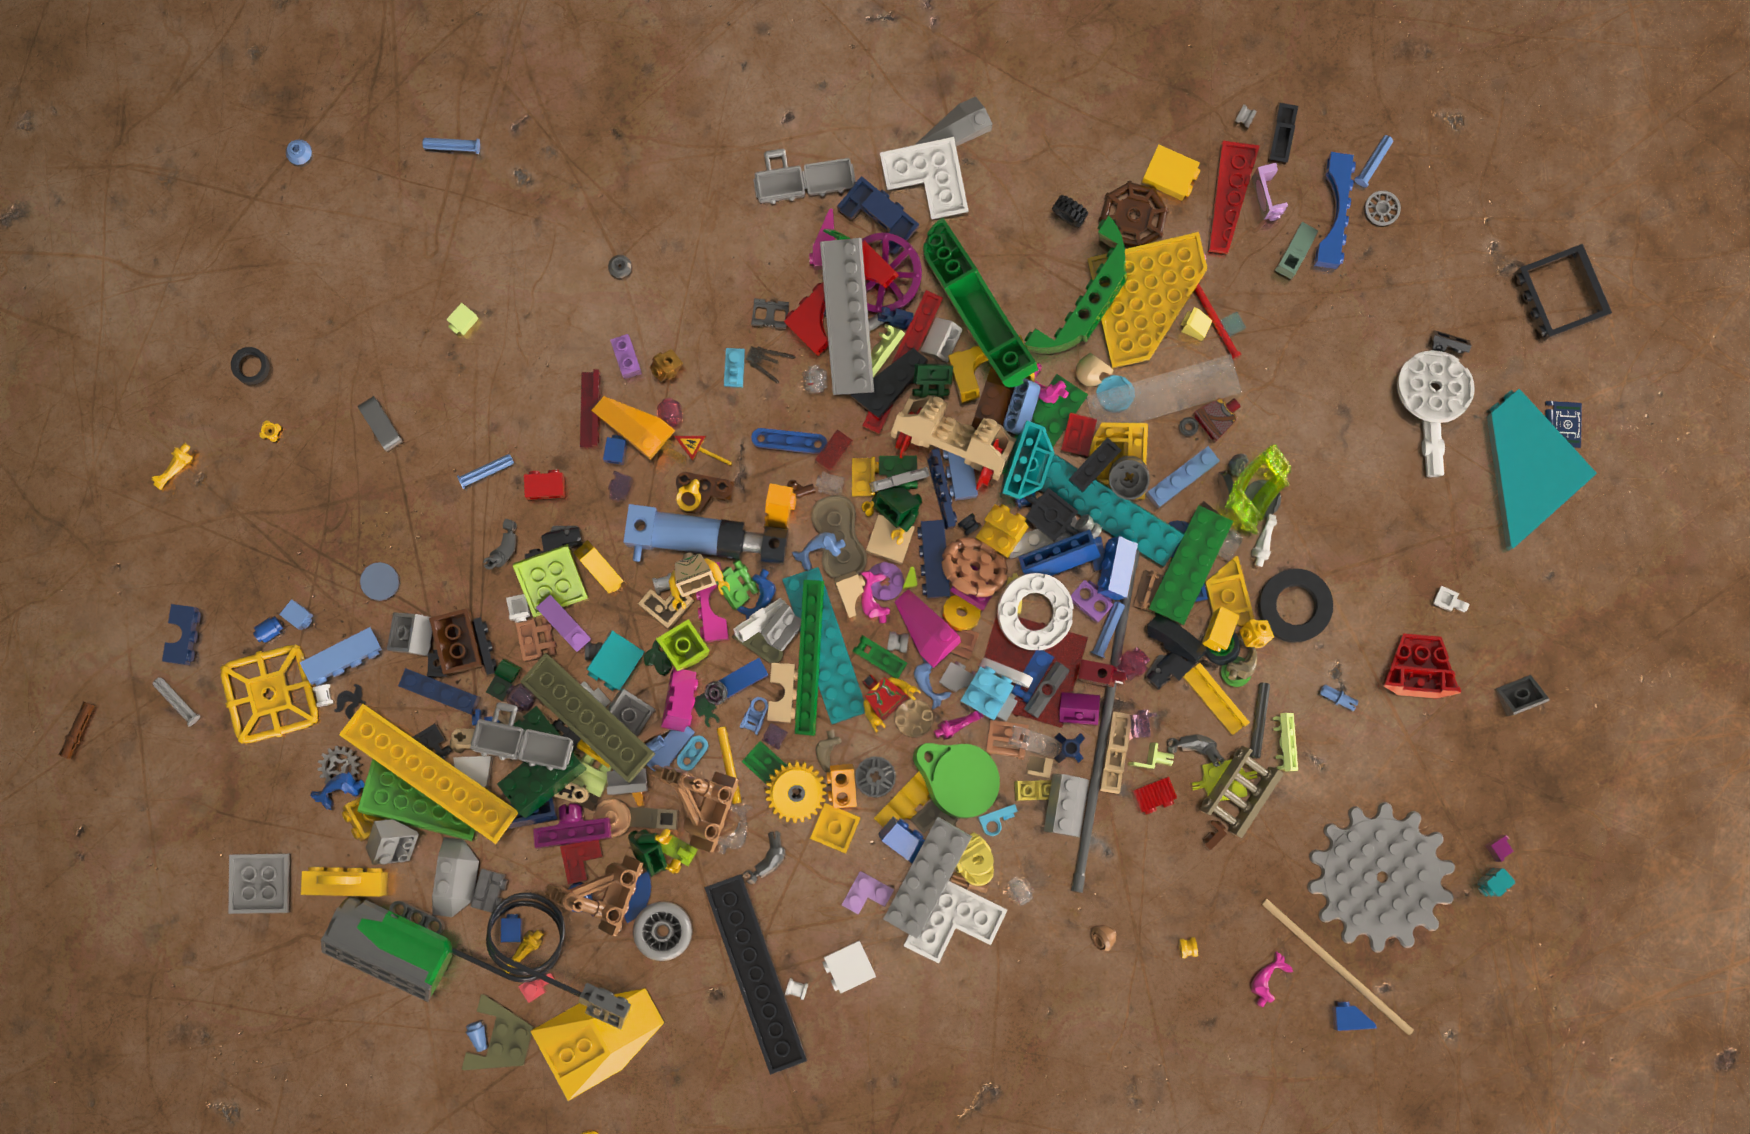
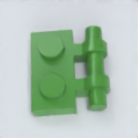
(737, 594)

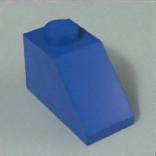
(1350, 1018)

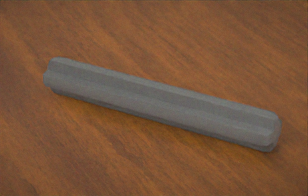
(1259, 721)

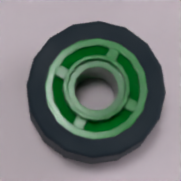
(1225, 656)

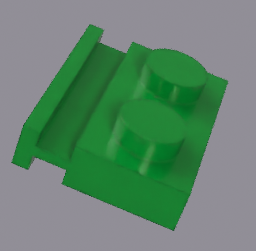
(763, 762)

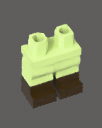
(593, 779)

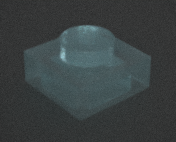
(1233, 324)

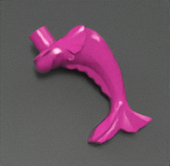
(1051, 393)
(870, 606)
(949, 728)
(1260, 982)

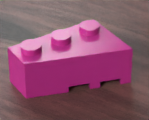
(679, 700)

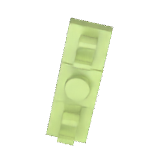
(885, 347)
(1287, 742)

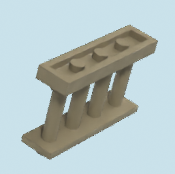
(1258, 797)

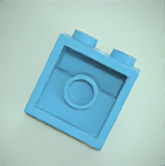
(987, 692)

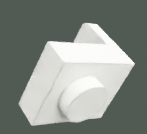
(518, 608)

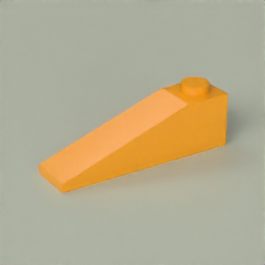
(636, 426)

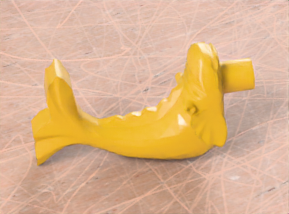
(179, 460)
(530, 942)

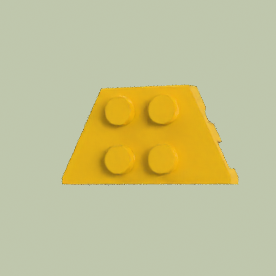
(1229, 590)

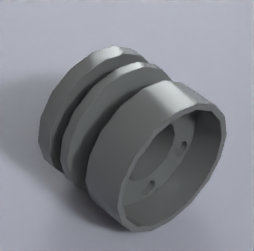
(1128, 488)
(880, 787)

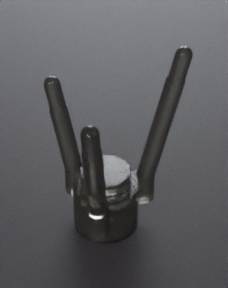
(757, 355)

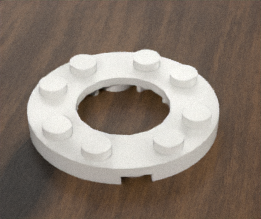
(1060, 621)

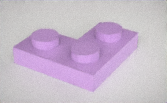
(864, 888)

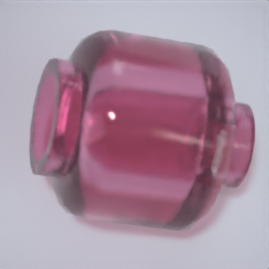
(670, 412)

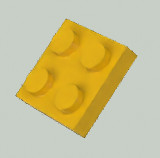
(835, 828)

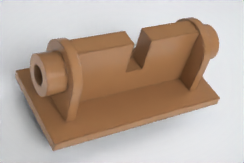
(1147, 589)

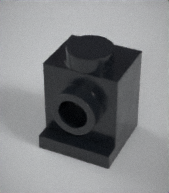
(433, 671)

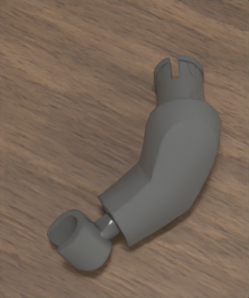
(502, 554)
(1199, 743)
(771, 862)

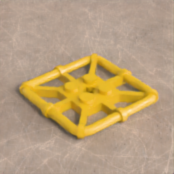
(262, 705)

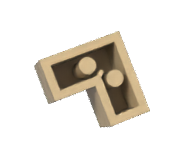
(663, 610)

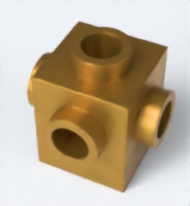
(665, 365)

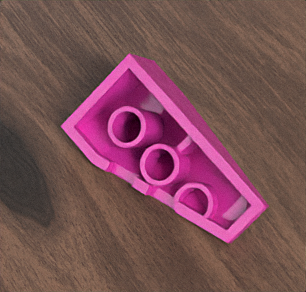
(929, 631)

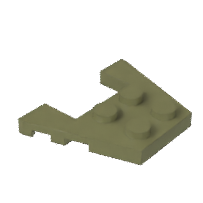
(508, 1040)

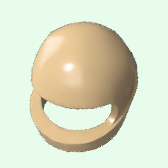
(1090, 368)

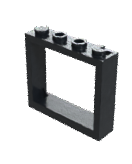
(1589, 278)

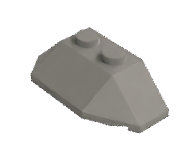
(454, 877)

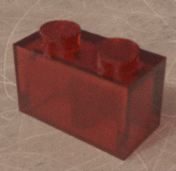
(833, 451)

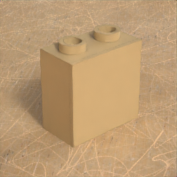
(883, 545)

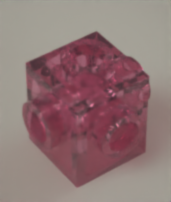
(1133, 663)

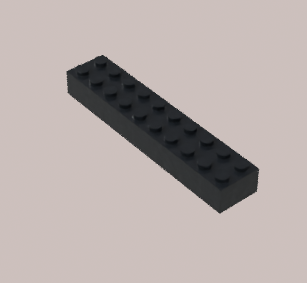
(756, 974)

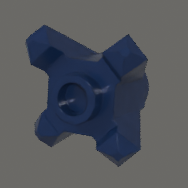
(1069, 747)

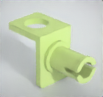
(1154, 756)

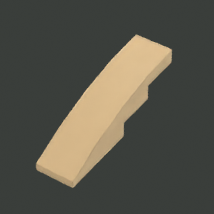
(1116, 752)

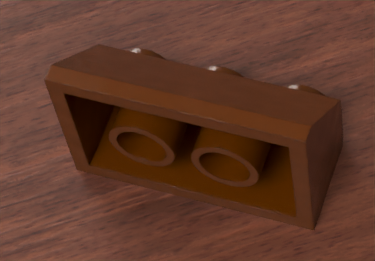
(456, 641)

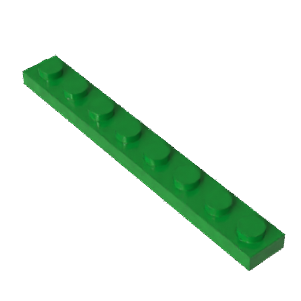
(809, 657)

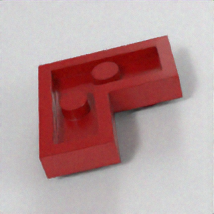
(574, 858)

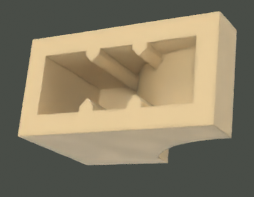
(849, 589)

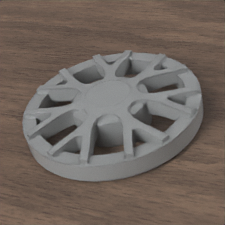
(1382, 208)

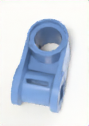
(754, 716)

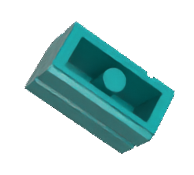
(1495, 882)

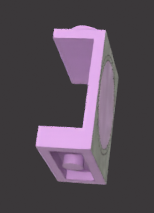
(1259, 179)

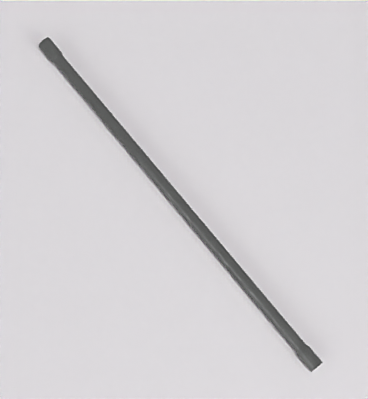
(1079, 875)

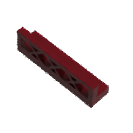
(589, 398)

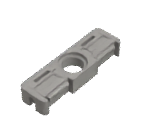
(899, 479)

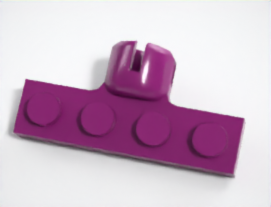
(571, 829)

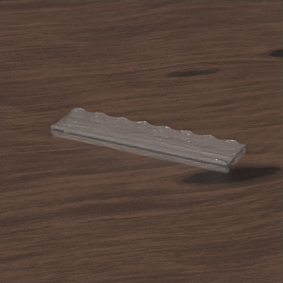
(1166, 392)

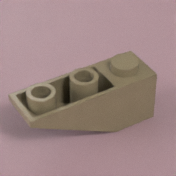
(654, 818)

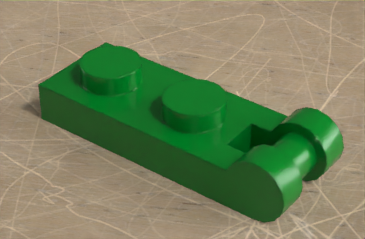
(880, 657)

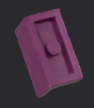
(1079, 708)

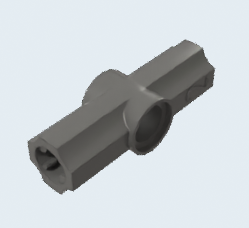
(1053, 679)

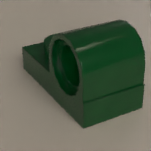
(504, 677)

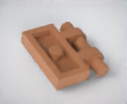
(529, 639)

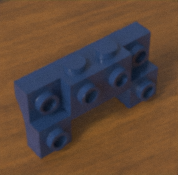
(881, 209)

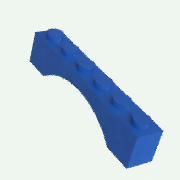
(1338, 172)

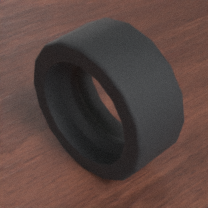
(260, 376)

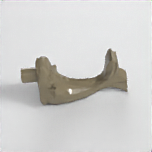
(1244, 668)
(824, 750)

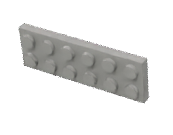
(927, 877)

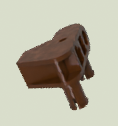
(717, 489)

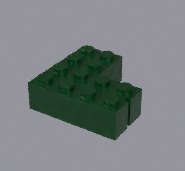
(533, 786)

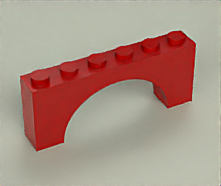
(808, 317)

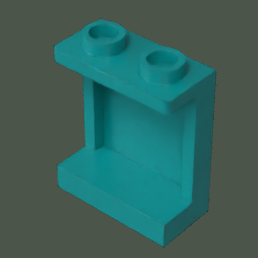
(614, 661)

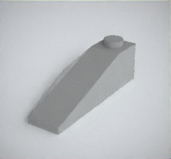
(963, 123)

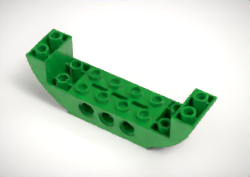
(1080, 329)

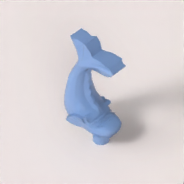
(822, 540)
(921, 676)

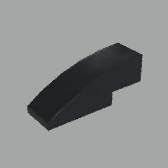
(1283, 132)
(1176, 638)

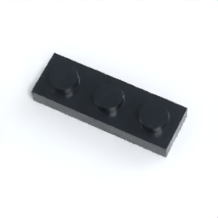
(1094, 465)
(485, 646)

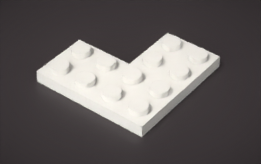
(935, 166)
(958, 910)

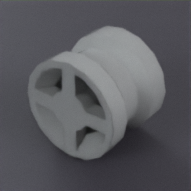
(1245, 116)

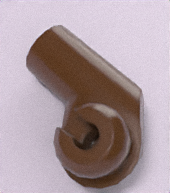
(800, 490)

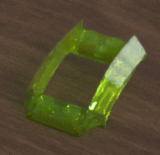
(1254, 511)

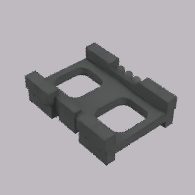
(771, 307)

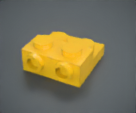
(1002, 530)
(361, 823)

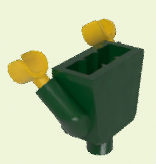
(897, 507)
(649, 851)

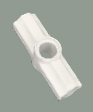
(1433, 449)
(757, 621)

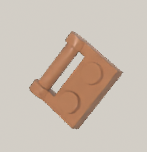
(1002, 732)

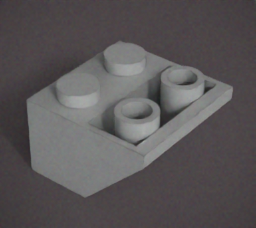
(390, 842)

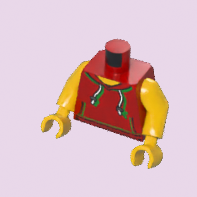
(885, 698)

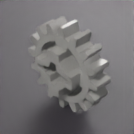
(334, 758)

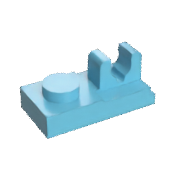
(734, 367)

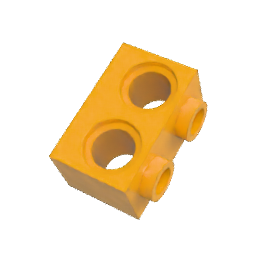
(846, 785)

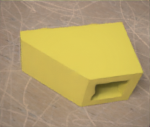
(1196, 324)

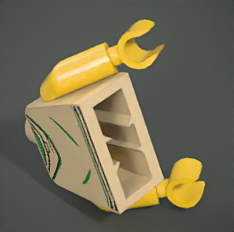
(693, 575)

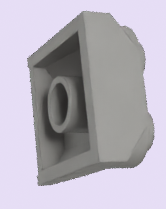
(630, 710)

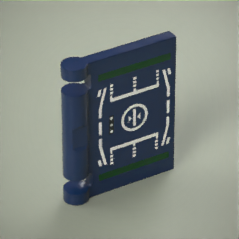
(1567, 420)

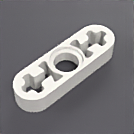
(1014, 675)

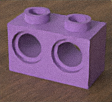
(626, 356)
(1087, 605)

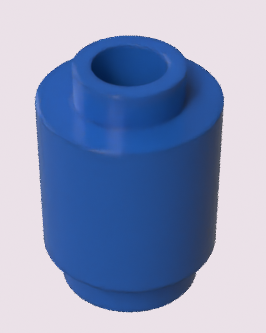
(268, 629)

